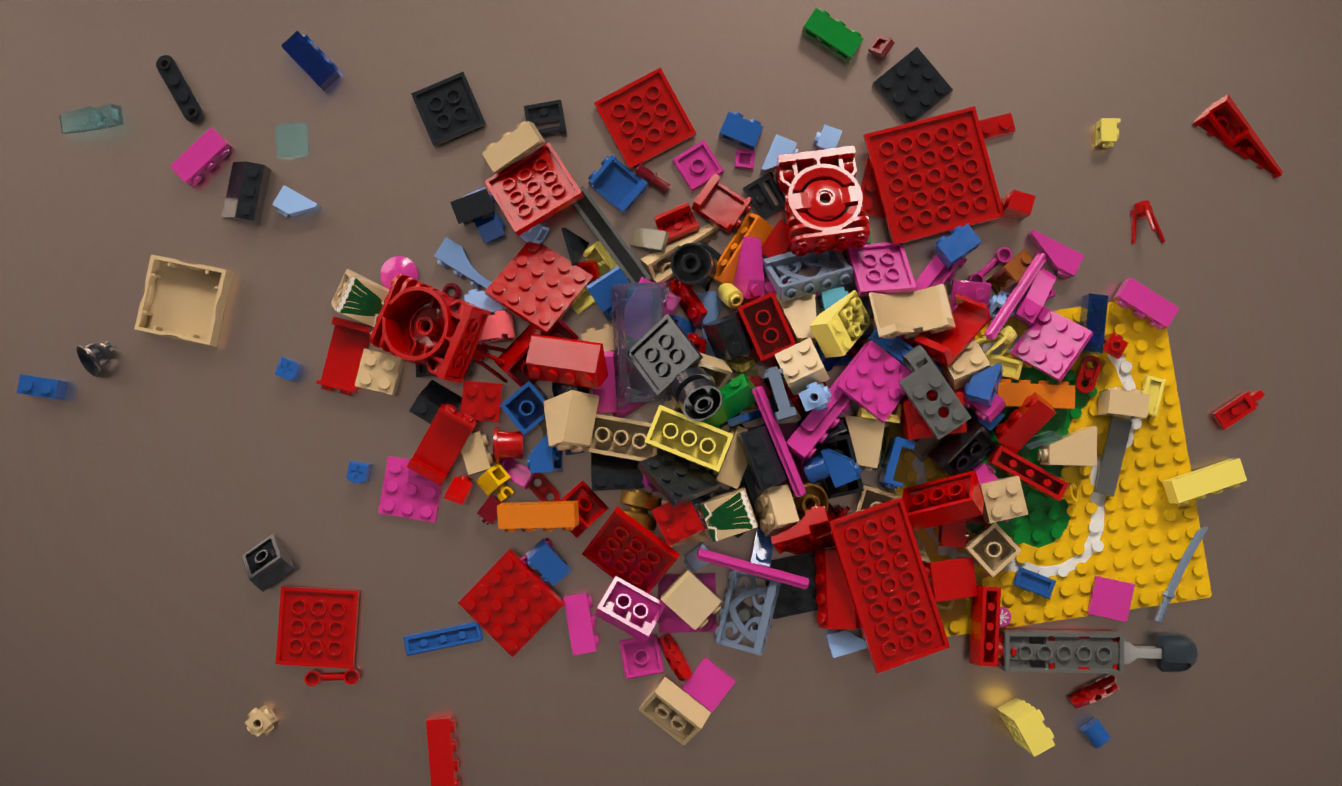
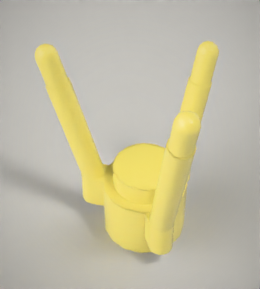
(1005, 336)

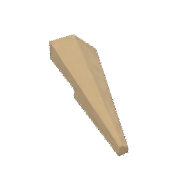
(659, 262)

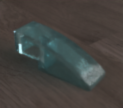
(91, 118)

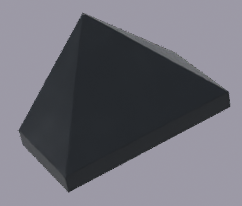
(575, 245)

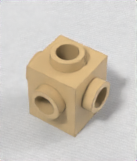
(265, 716)

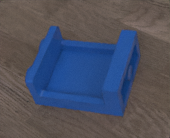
(617, 184)
(891, 460)

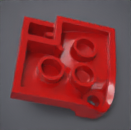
(807, 534)

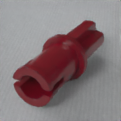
(652, 178)

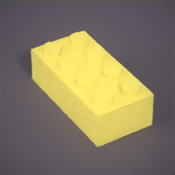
(689, 438)
(1026, 726)

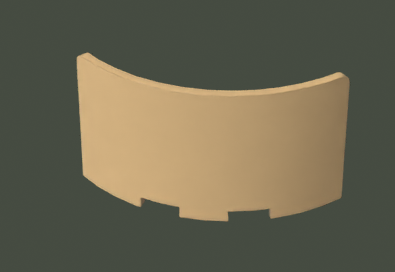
(912, 312)

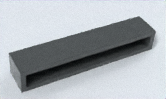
(610, 238)

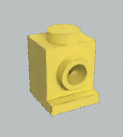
(1107, 132)

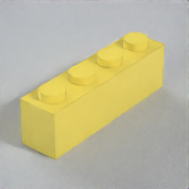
(1204, 481)

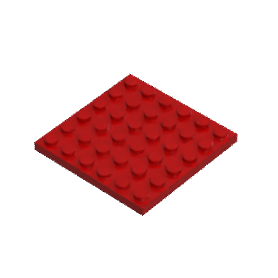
(933, 175)

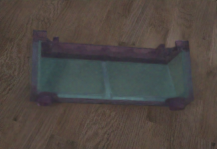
(634, 312)

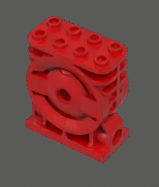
(828, 177)
(452, 331)

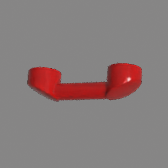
(315, 677)

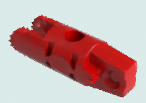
(675, 657)
(1094, 692)

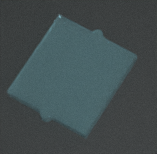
(292, 140)
(1042, 439)

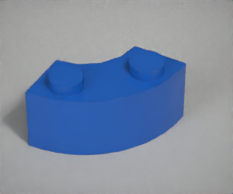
(491, 226)

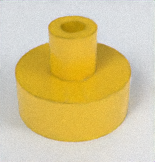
(1071, 494)

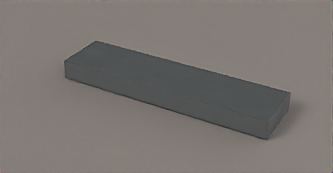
(1112, 456)

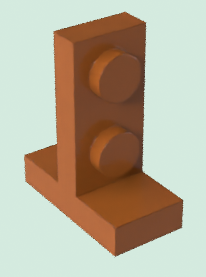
(1011, 271)

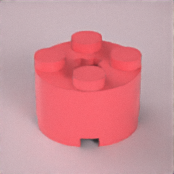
(498, 328)

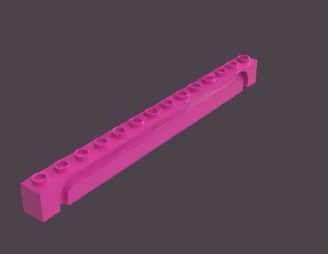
(816, 424)

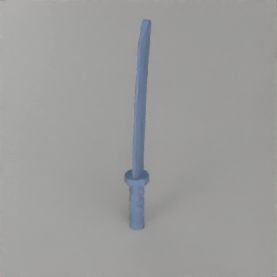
(1169, 593)

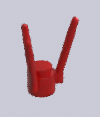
(1144, 210)
(481, 353)

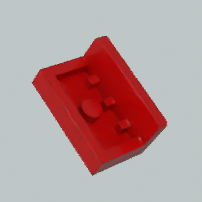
(677, 222)

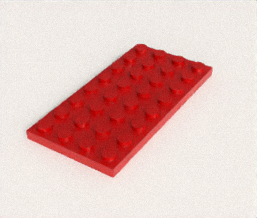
(888, 585)

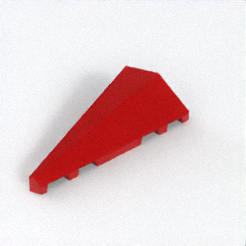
(1229, 125)

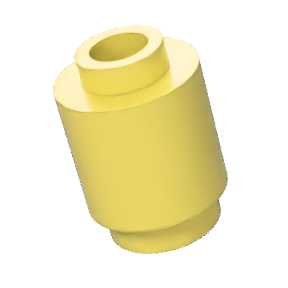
(730, 295)

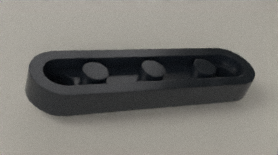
(180, 89)

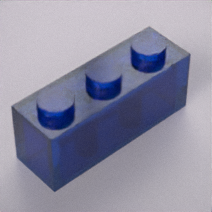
(311, 60)
(1094, 319)

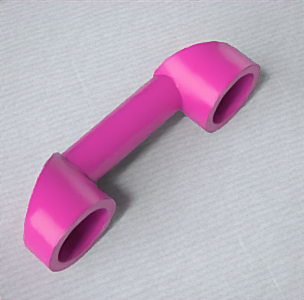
(1001, 255)

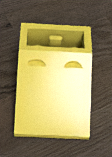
(840, 325)

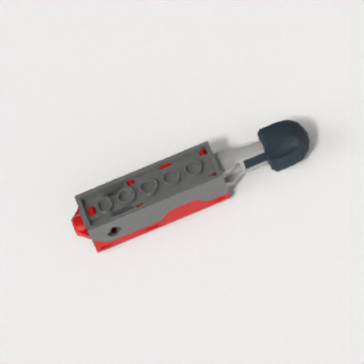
(1088, 651)

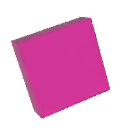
(744, 159)

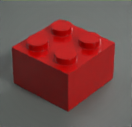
(483, 400)
(677, 522)

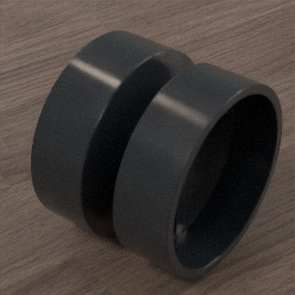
(693, 265)
(696, 393)

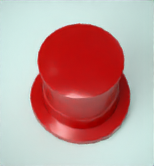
(507, 445)

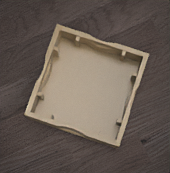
(183, 300)

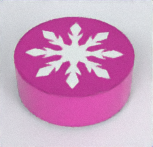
(1005, 617)

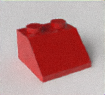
(589, 506)

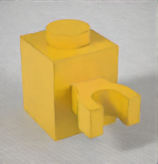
(494, 480)

